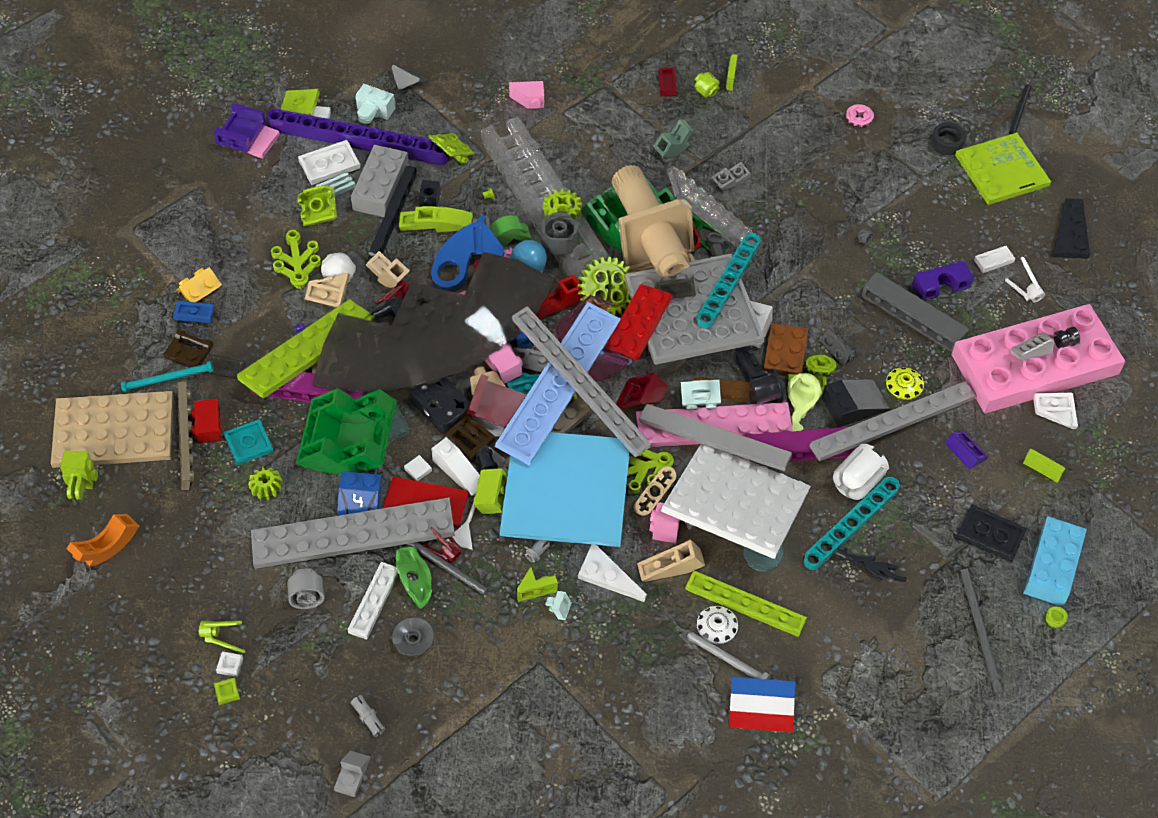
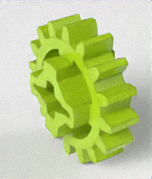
(562, 202)

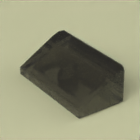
(678, 288)

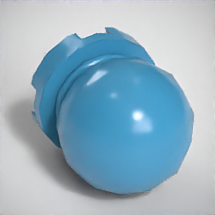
(530, 253)

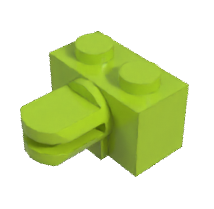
(78, 473)

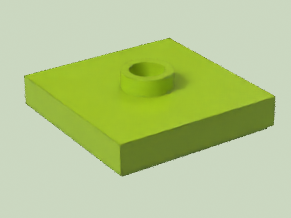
(301, 101)

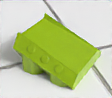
(317, 205)

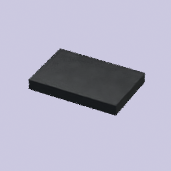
(991, 533)

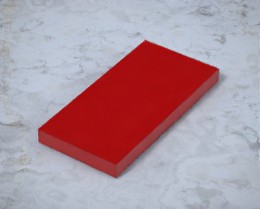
(408, 491)

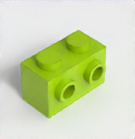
(491, 491)

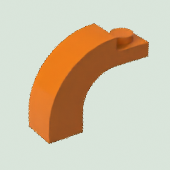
(106, 544)

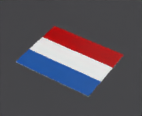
(762, 704)

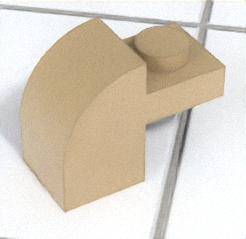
(389, 273)

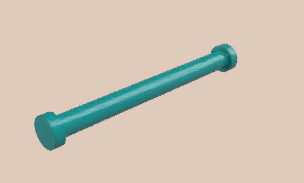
(167, 376)

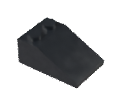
(853, 400)

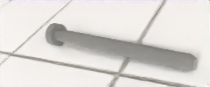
(727, 657)

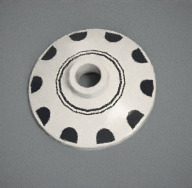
(715, 632)

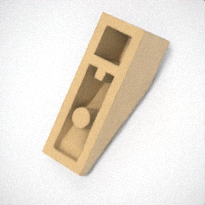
(672, 562)

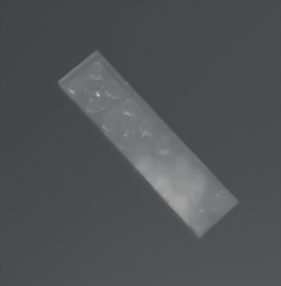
(708, 209)

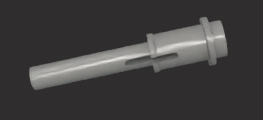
(533, 553)

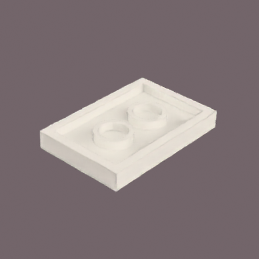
(329, 162)

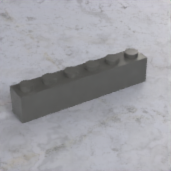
(914, 311)

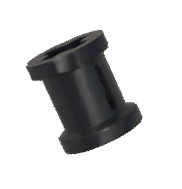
(486, 459)

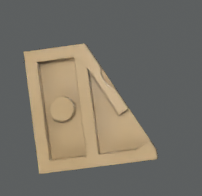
(328, 291)

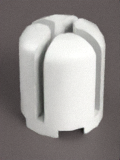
(860, 472)

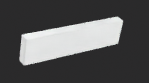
(373, 601)

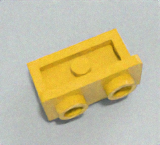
(199, 286)

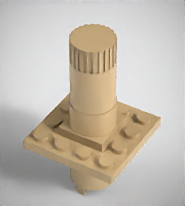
(652, 230)

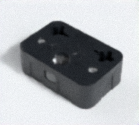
(440, 404)

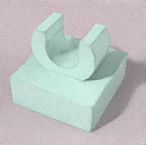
(559, 605)

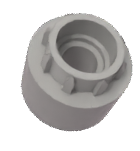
(305, 589)

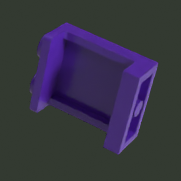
(240, 128)

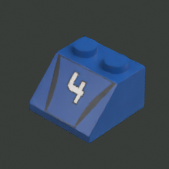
(359, 492)

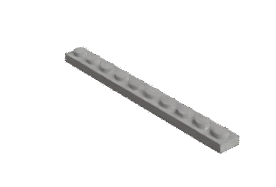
(581, 382)
(892, 421)

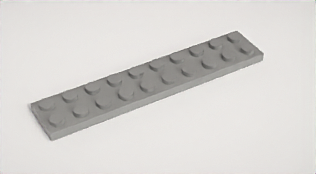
(351, 533)

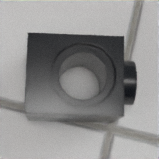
(429, 193)

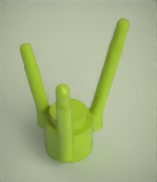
(211, 628)

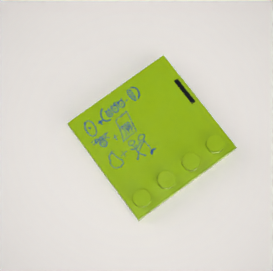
(1002, 168)

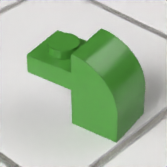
(509, 228)

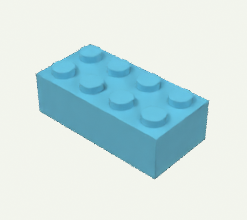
(1055, 561)

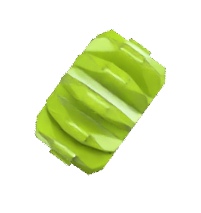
(265, 483)

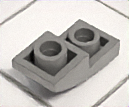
(729, 178)

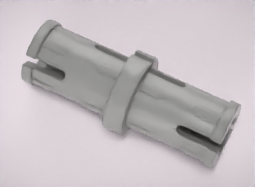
(367, 716)

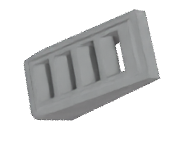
(1034, 347)

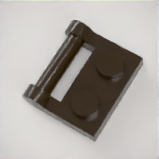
(185, 354)
(473, 433)

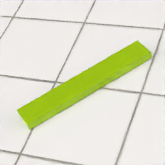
(746, 603)

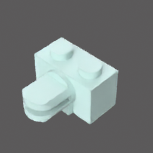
(374, 104)
(700, 393)

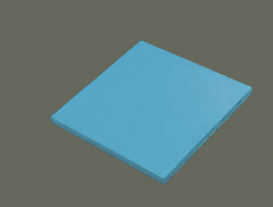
(568, 491)

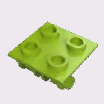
(453, 146)

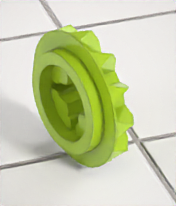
(821, 364)

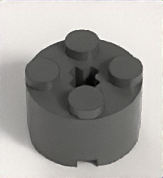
(559, 233)

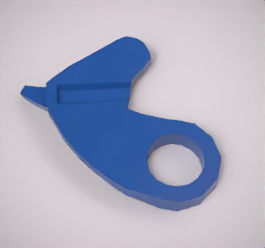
(458, 251)

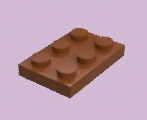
(785, 349)

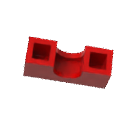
(563, 297)

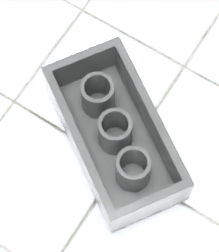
(379, 180)

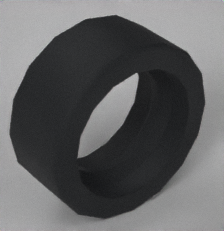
(950, 129)

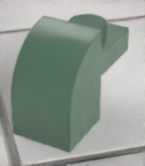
(675, 142)

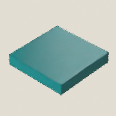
(248, 442)

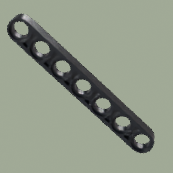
(393, 211)

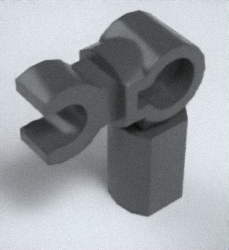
(715, 243)

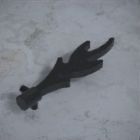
(872, 567)

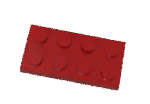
(639, 322)

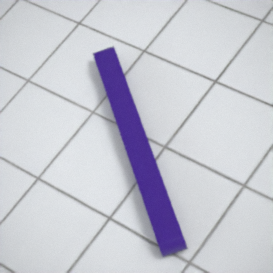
(356, 135)

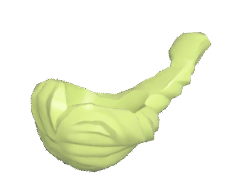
(803, 393)

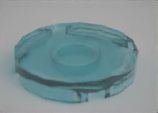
(760, 561)

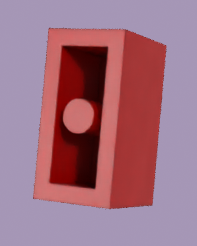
(207, 421)

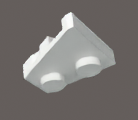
(1056, 407)

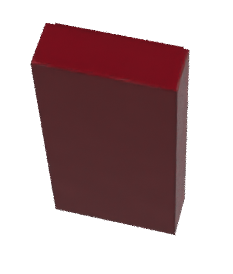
(667, 81)

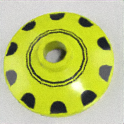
(904, 389)

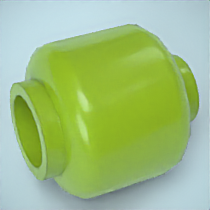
(706, 84)

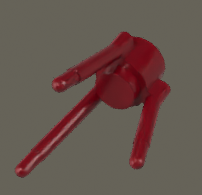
(398, 291)
(451, 549)

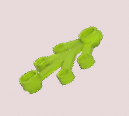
(293, 239)
(641, 467)

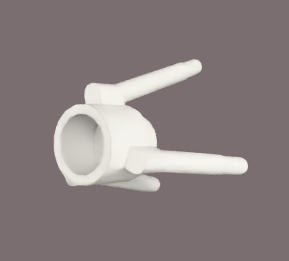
(1034, 291)

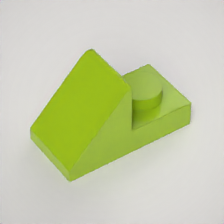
(532, 588)

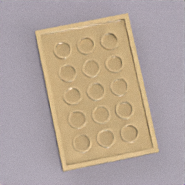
(114, 427)

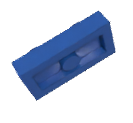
(194, 312)

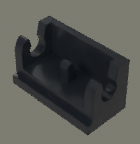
(748, 363)

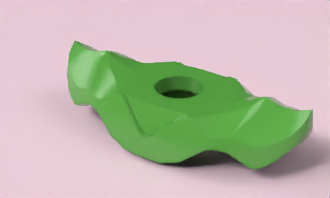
(410, 562)

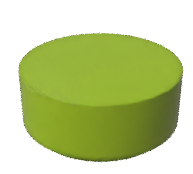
(1056, 617)

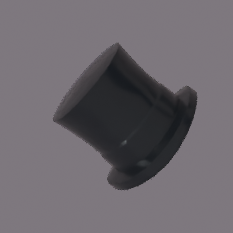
(767, 388)

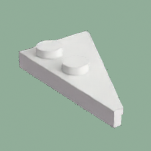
(605, 573)

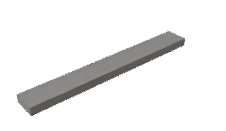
(715, 437)

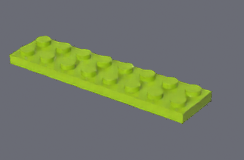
(296, 353)

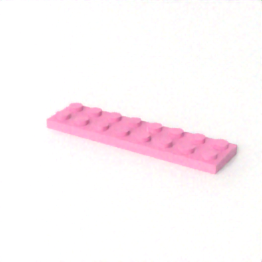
(735, 419)

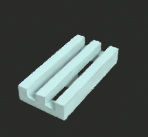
(338, 181)

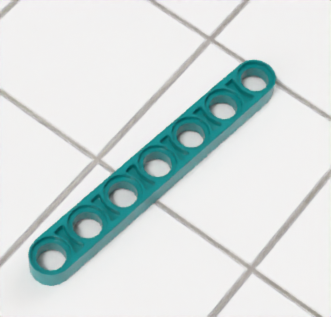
(728, 287)
(848, 530)

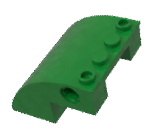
(606, 209)
(346, 432)

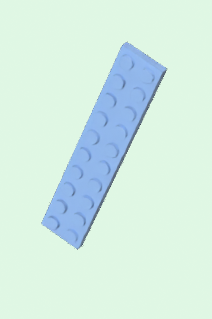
(551, 391)

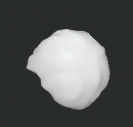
(336, 264)

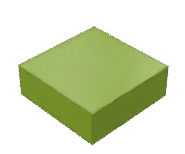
(226, 691)

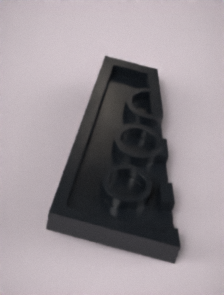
(1072, 231)

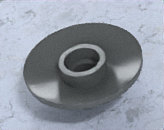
(409, 629)

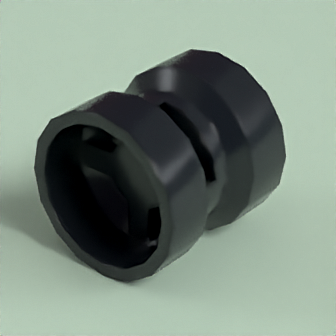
(1068, 337)

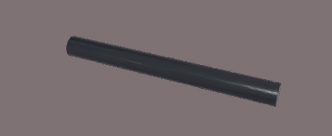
(1020, 109)

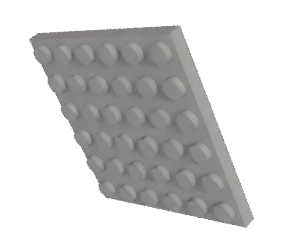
(678, 332)

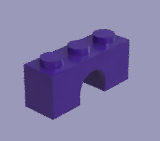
(955, 275)

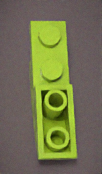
(437, 218)

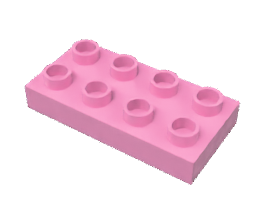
(1005, 380)

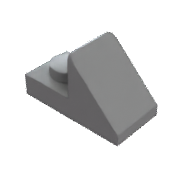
(352, 773)

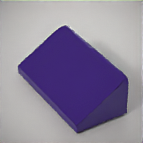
(965, 449)

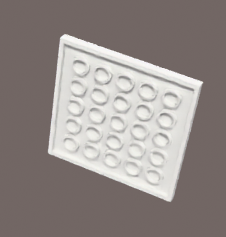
(737, 499)

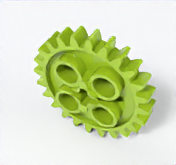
(591, 285)

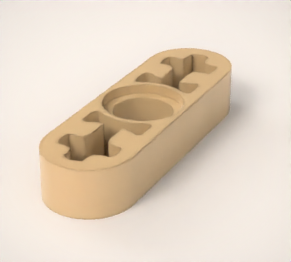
(659, 476)

